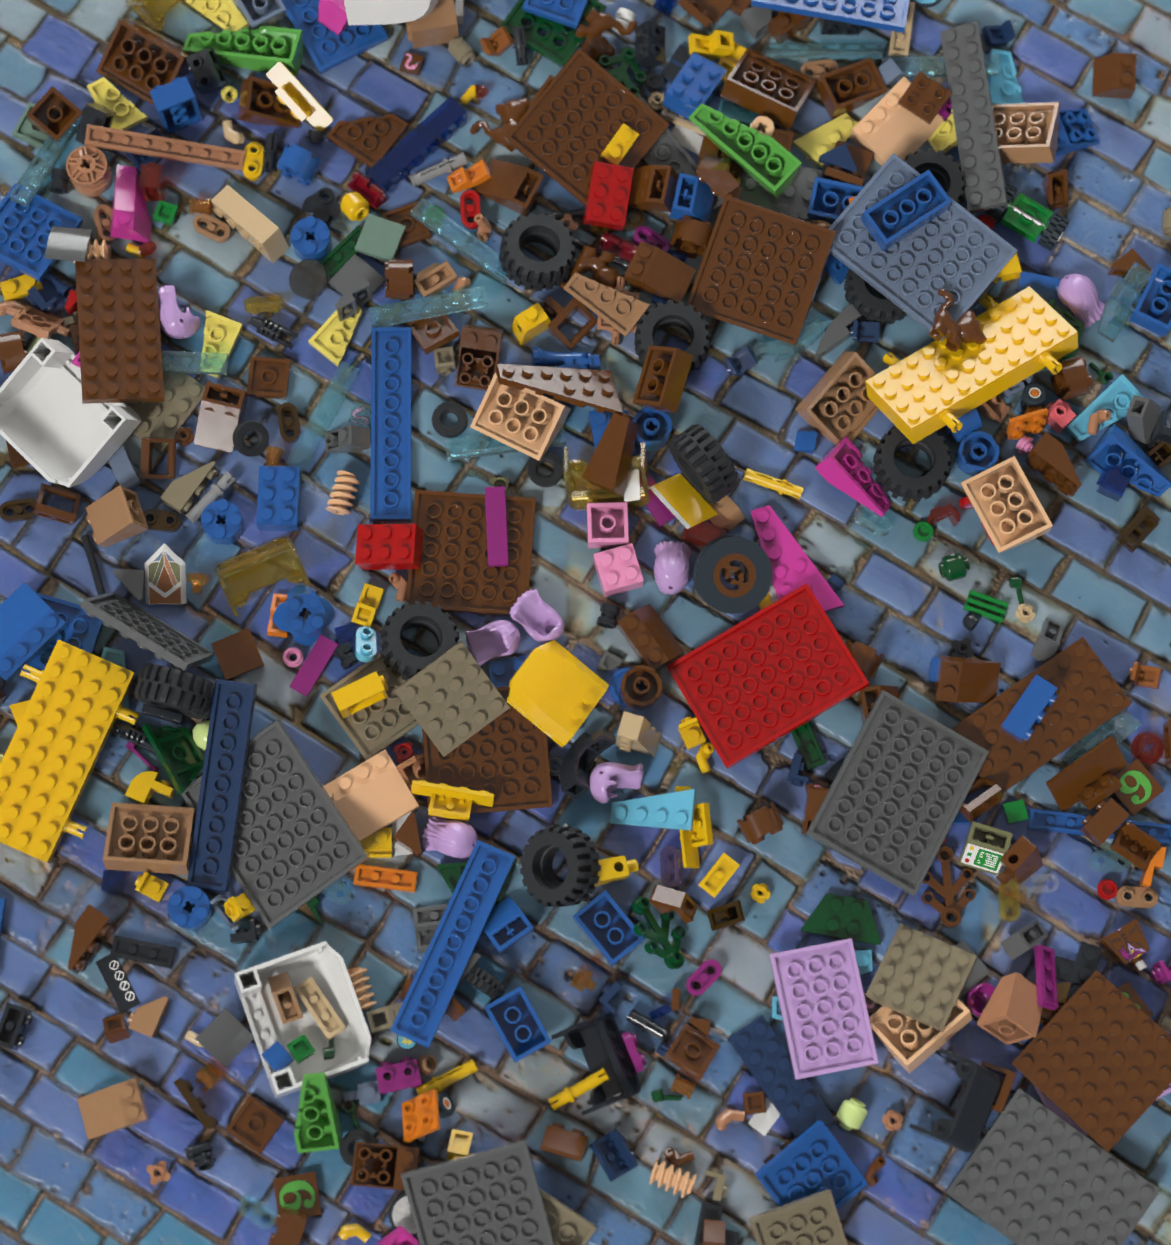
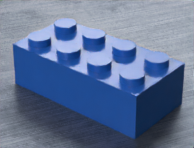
(906, 210)

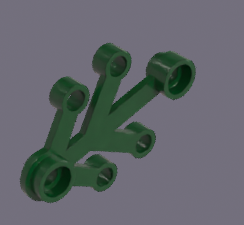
(621, 72)
(671, 954)

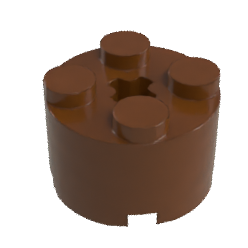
(691, 236)
(400, 278)
(12, 350)
(1072, 379)
(865, 658)
(651, 683)
(761, 822)

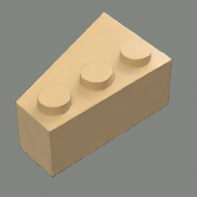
(637, 735)

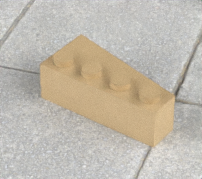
(250, 223)

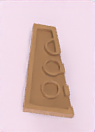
(611, 305)

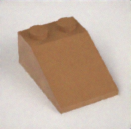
(113, 1108)

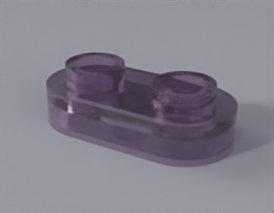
(670, 867)

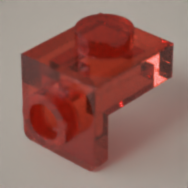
(938, 514)

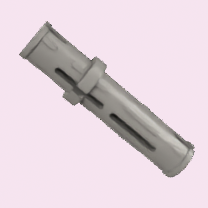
(438, 169)
(217, 490)

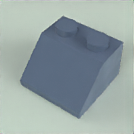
(259, 11)

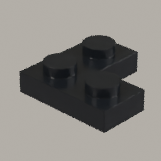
(1081, 969)
(713, 1212)

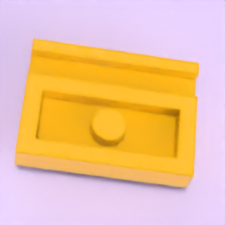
(379, 844)

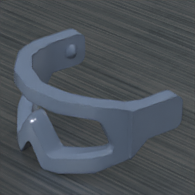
(233, 926)

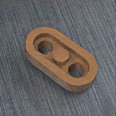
(818, 67)
(103, 225)
(212, 229)
(1137, 897)

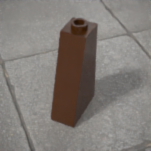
(613, 455)

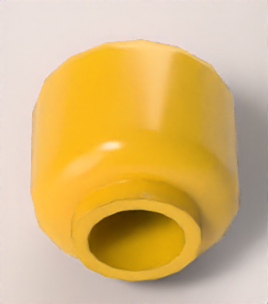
(354, 206)

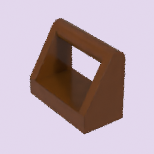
(564, 316)
(146, 458)
(54, 513)
(984, 801)
(1006, 1084)

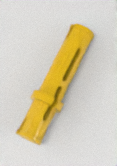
(775, 484)
(452, 1076)
(570, 1093)

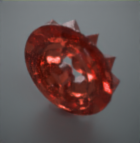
(1145, 756)

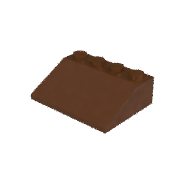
(141, 60)
(768, 88)

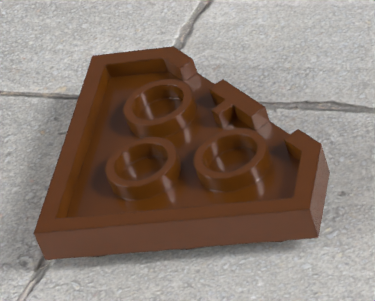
(368, 137)

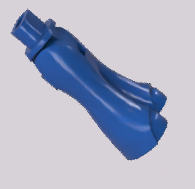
(566, 359)

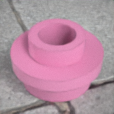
(1025, 445)
(293, 651)

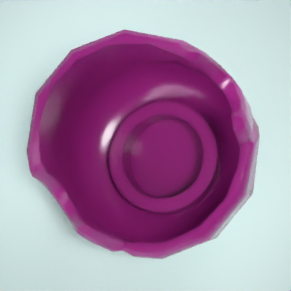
(978, 997)

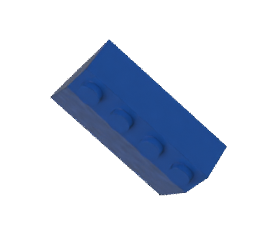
(25, 630)

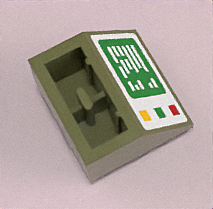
(984, 848)

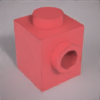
(1059, 415)

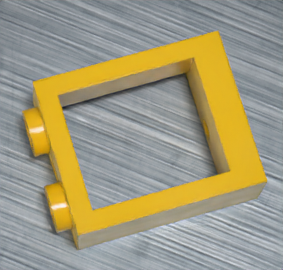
(360, 694)

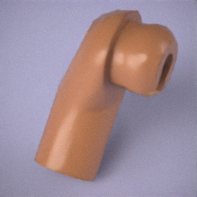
(461, 284)
(400, 584)

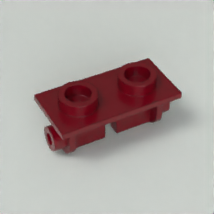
(371, 193)
(618, 246)

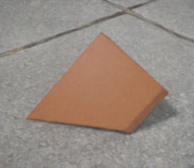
(994, 409)
(413, 770)

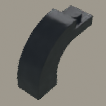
(578, 760)

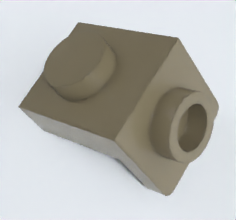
(444, 360)
(720, 1188)

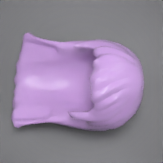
(1081, 298)
(172, 320)
(671, 566)
(537, 617)
(493, 641)
(612, 776)
(449, 837)

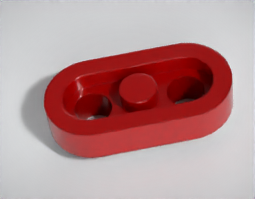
(469, 210)

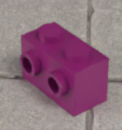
(398, 1076)

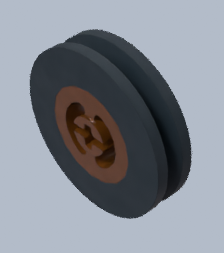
(746, 593)

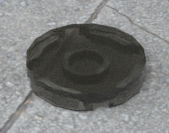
(308, 279)

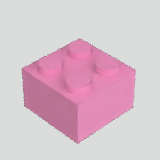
(607, 525)
(618, 570)

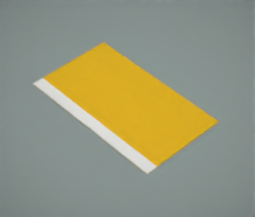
(683, 501)

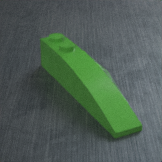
(253, 48)
(751, 150)

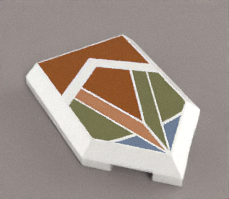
(165, 578)

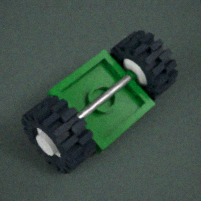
(1030, 219)

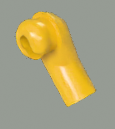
(703, 755)
(352, 1230)

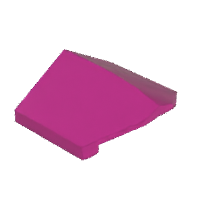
(333, 15)

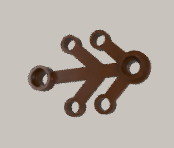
(948, 890)

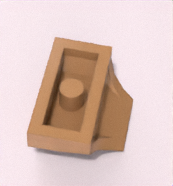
(435, 279)
(728, 515)

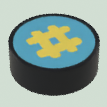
(405, 1044)

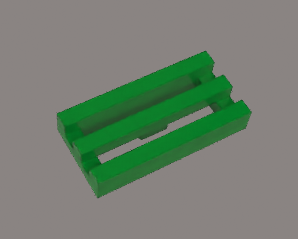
(1004, 605)

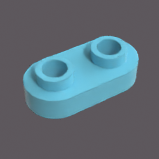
(365, 644)

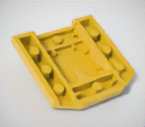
(555, 691)

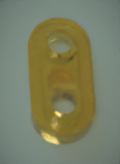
(259, 304)
(1009, 901)

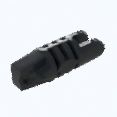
(272, 330)
(132, 734)

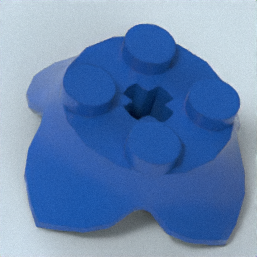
(287, 615)

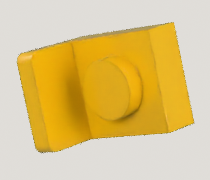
(691, 732)
(151, 886)
(238, 907)
(459, 1144)

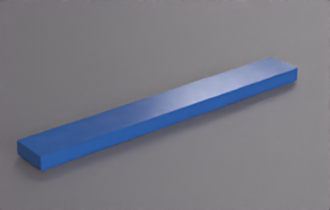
(1071, 824)

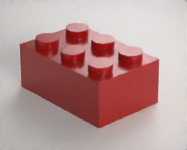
(608, 195)
(389, 546)

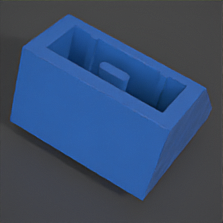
(692, 199)
(506, 925)

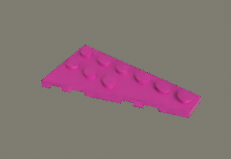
(789, 562)

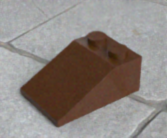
(850, 87)
(261, 106)
(659, 273)
(966, 680)

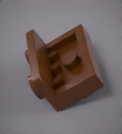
(1134, 845)

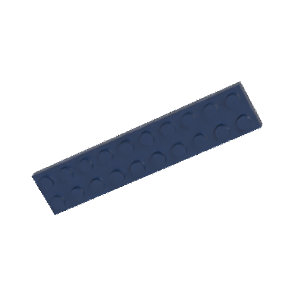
(222, 785)

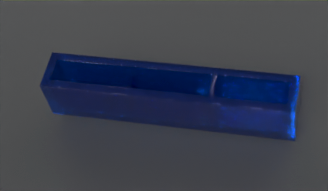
(417, 145)

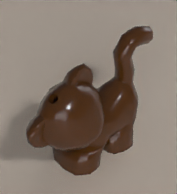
(595, 43)
(510, 114)
(590, 261)
(965, 330)

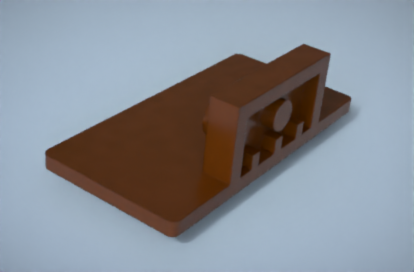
(1089, 777)

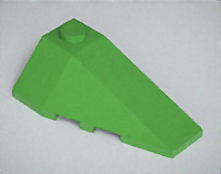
(317, 1117)

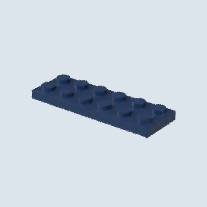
(774, 1073)

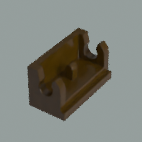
(1138, 529)

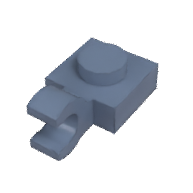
(367, 1093)

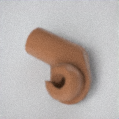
(484, 228)
(3, 305)
(1096, 419)
(727, 1116)

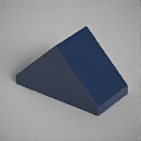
(839, 157)

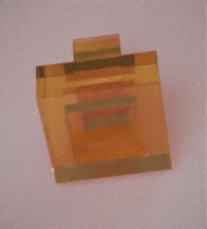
(198, 580)
(582, 980)
(209, 1076)

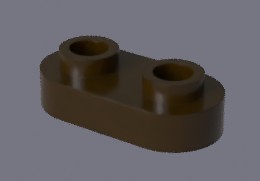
(288, 423)
(20, 510)
(160, 520)

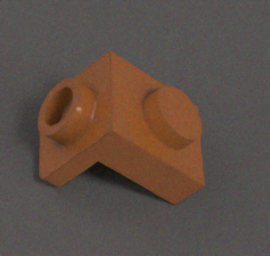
(497, 42)
(1145, 676)

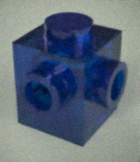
(1112, 484)

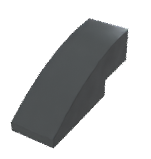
(837, 331)

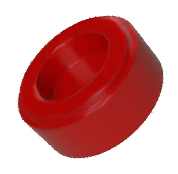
(965, 503)

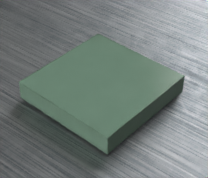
(28, 132)
(380, 238)

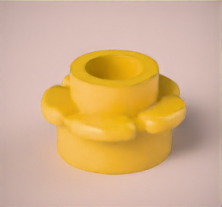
(765, 893)

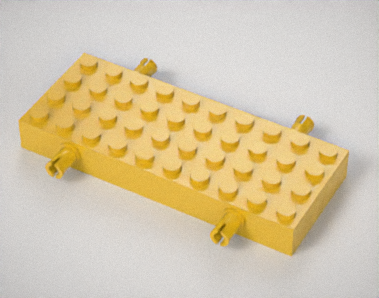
(942, 385)
(58, 747)

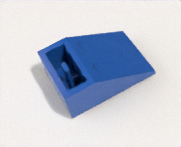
(1075, 131)

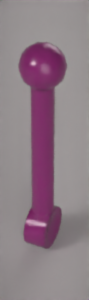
(130, 746)

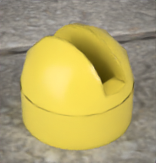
(234, 94)

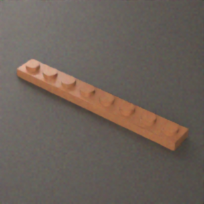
(164, 147)

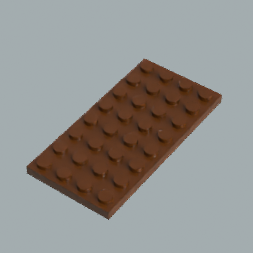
(119, 331)
(1084, 702)

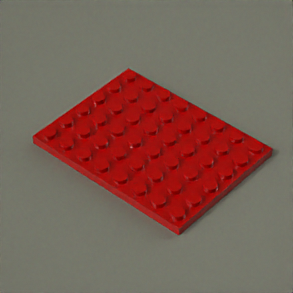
(767, 676)

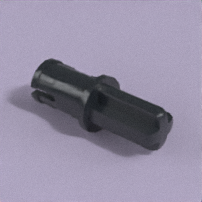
(520, 46)
(270, 153)
(646, 1024)

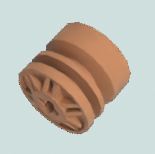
(89, 181)

